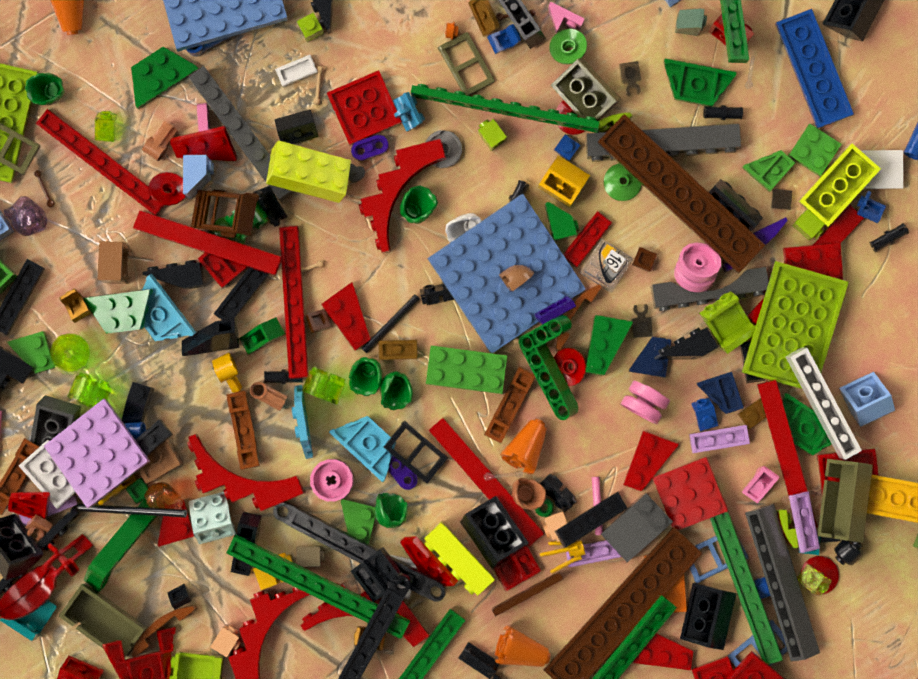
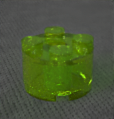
(77, 362)
(324, 386)
(88, 391)

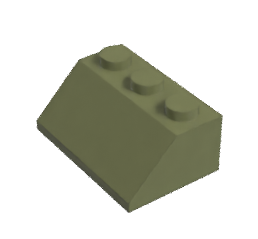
(585, 90)

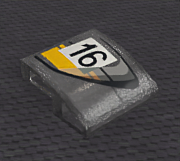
(606, 265)

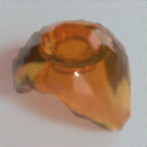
(163, 496)

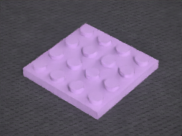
(96, 453)

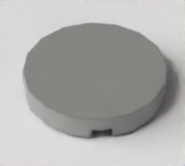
(451, 145)

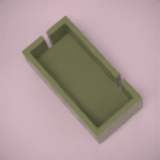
(845, 501)
(102, 619)

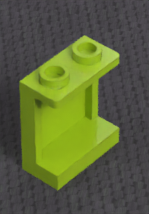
(728, 322)
(196, 666)

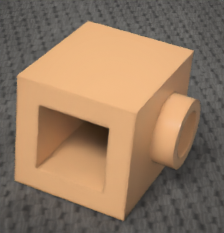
(554, 522)
(226, 641)

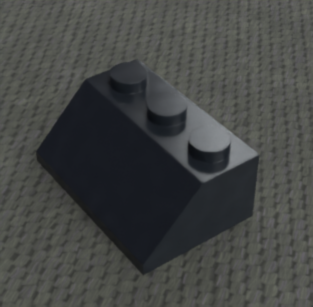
(852, 17)
(736, 204)
(494, 532)
(17, 549)
(708, 616)

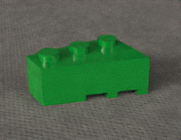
(604, 343)

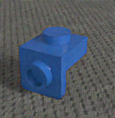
(504, 39)
(869, 208)
(705, 414)

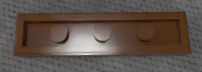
(527, 593)

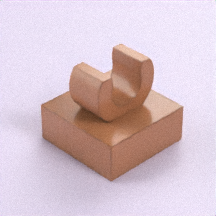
(38, 526)

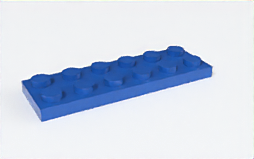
(814, 68)

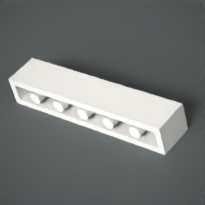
(823, 403)

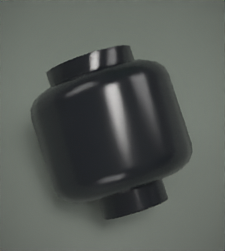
(848, 552)

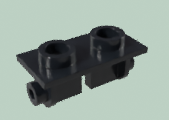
(271, 205)
(433, 292)
(564, 499)
(479, 660)

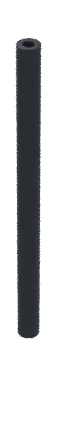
(133, 510)

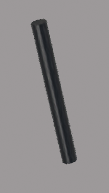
(388, 326)

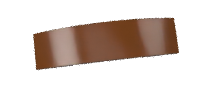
(588, 296)
(509, 405)
(243, 430)
(15, 476)
(143, 642)

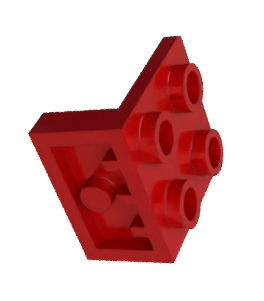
(78, 669)

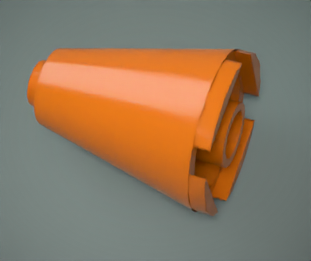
(69, 15)
(526, 447)
(520, 650)

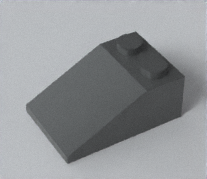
(52, 418)
(636, 527)

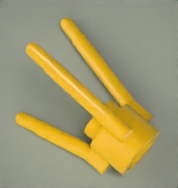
(575, 549)

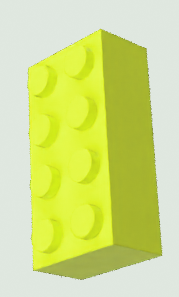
(308, 171)
(839, 185)
(459, 558)

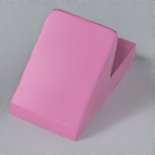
(560, 14)
(760, 484)

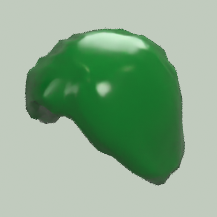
(44, 89)
(418, 204)
(365, 376)
(395, 391)
(391, 510)

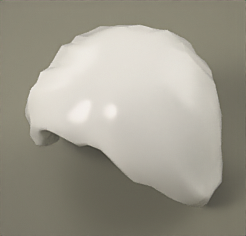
(461, 225)

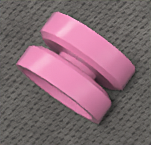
(697, 267)
(644, 403)
(320, 480)

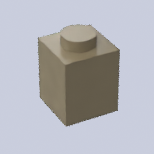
(310, 556)

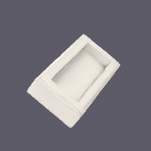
(296, 71)

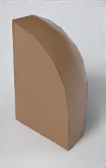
(516, 276)

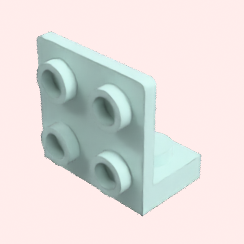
(211, 518)

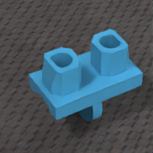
(407, 111)

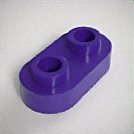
(369, 146)
(402, 472)

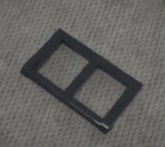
(406, 462)

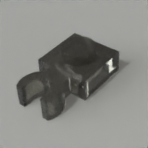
(630, 74)
(641, 325)

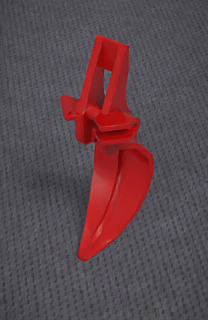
(39, 584)

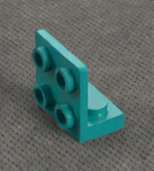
(33, 623)

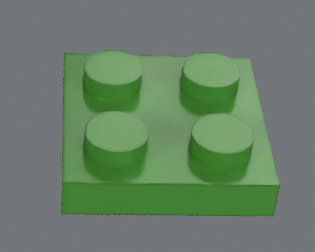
(814, 150)

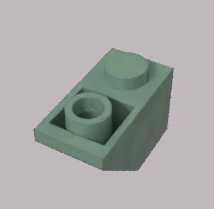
(690, 21)

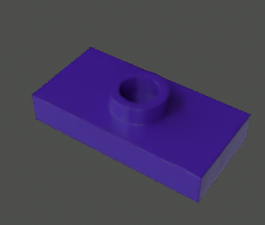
(555, 310)

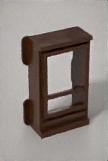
(243, 213)

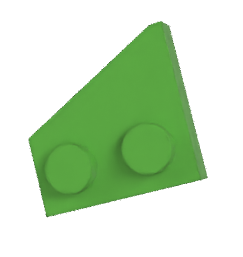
(769, 169)
(34, 351)
(358, 519)

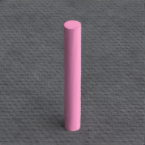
(596, 499)

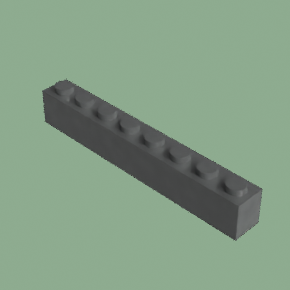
(236, 126)
(679, 140)
(782, 583)

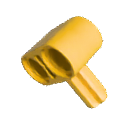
(226, 371)

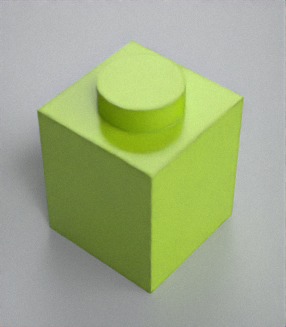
(310, 27)
(491, 134)
(808, 225)

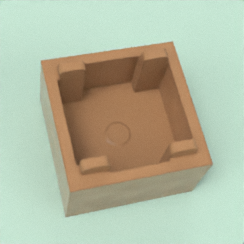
(113, 262)
(161, 462)

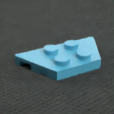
(163, 316)
(302, 429)
(366, 443)

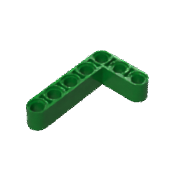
(548, 365)
(101, 567)

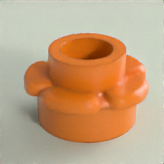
(451, 30)

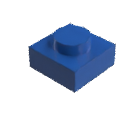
(566, 147)
(762, 587)

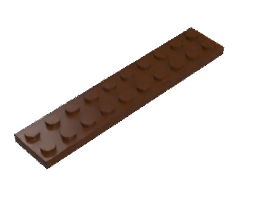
(681, 193)
(624, 608)

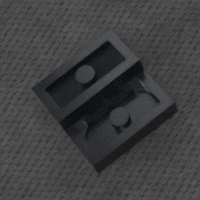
(376, 573)

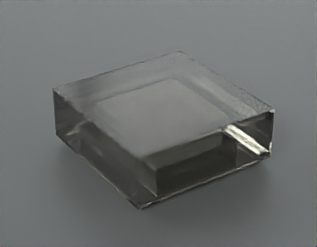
(781, 199)

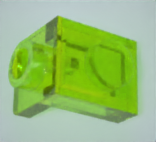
(105, 126)
(813, 580)

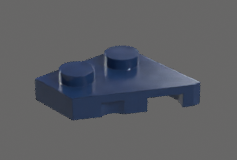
(646, 362)
(723, 392)

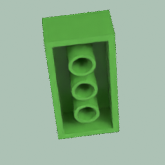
(466, 369)

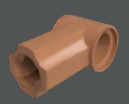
(157, 145)
(270, 396)

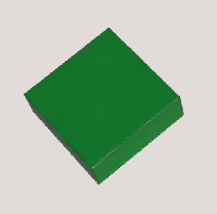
(137, 490)

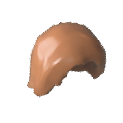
(528, 493)

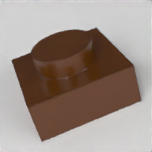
(644, 259)
(317, 321)

